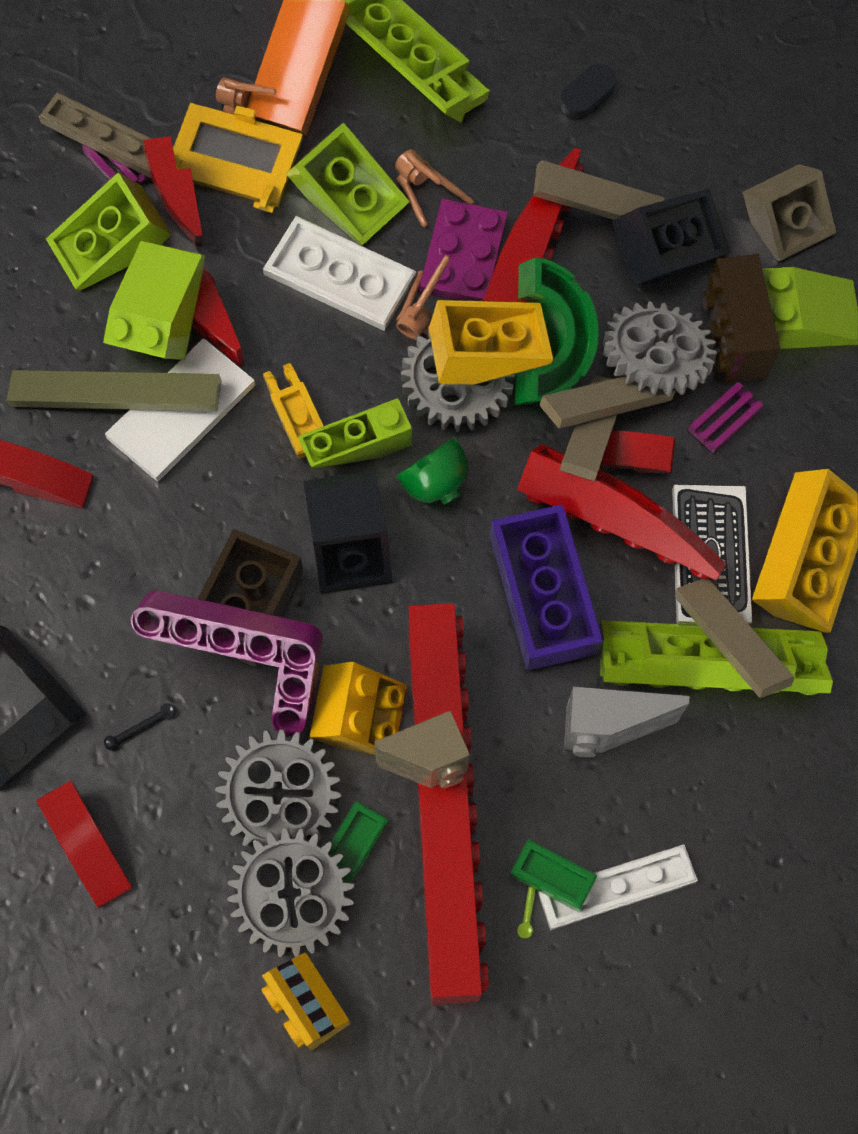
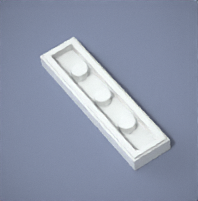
(626, 885)

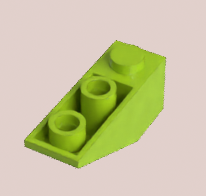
(359, 436)

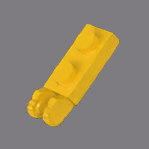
(293, 407)

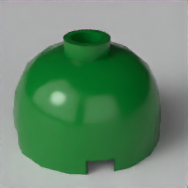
(436, 474)

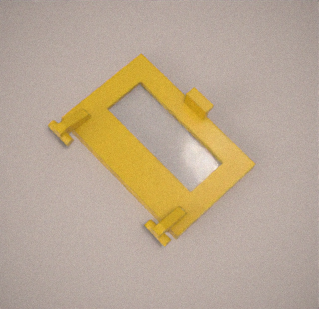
(237, 154)

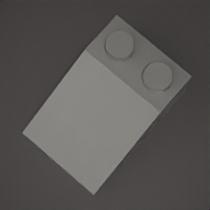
(611, 718)

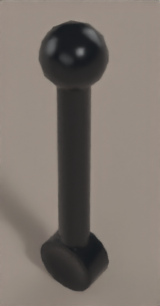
(167, 711)

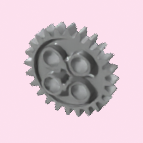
(658, 348)
(474, 400)
(279, 756)
(256, 894)

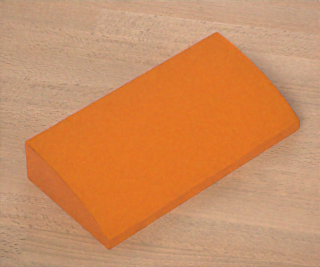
(298, 62)

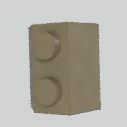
(790, 210)
(426, 752)

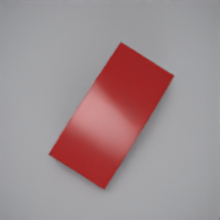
(639, 452)

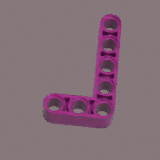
(242, 644)

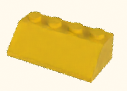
(811, 551)

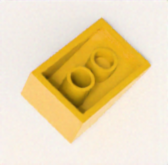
(487, 340)

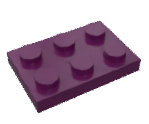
(472, 241)

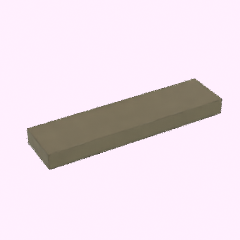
(96, 131)
(588, 191)
(599, 401)
(588, 444)
(734, 637)

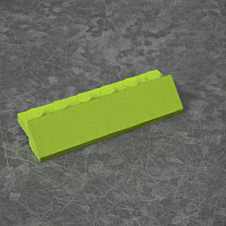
(418, 54)
(687, 657)

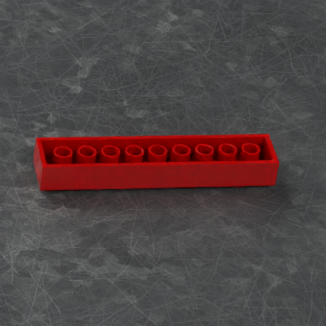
(446, 815)

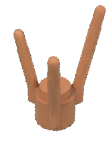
(236, 93)
(416, 171)
(414, 318)

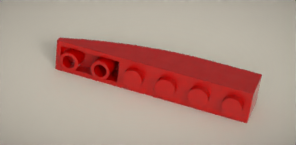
(529, 239)
(619, 510)

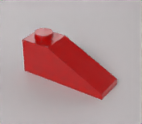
(212, 321)

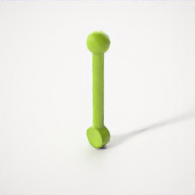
(525, 929)

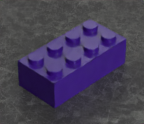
(545, 587)

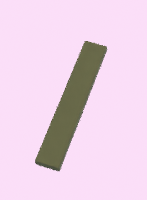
(114, 390)

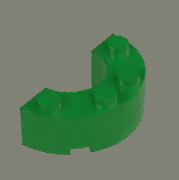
(570, 325)

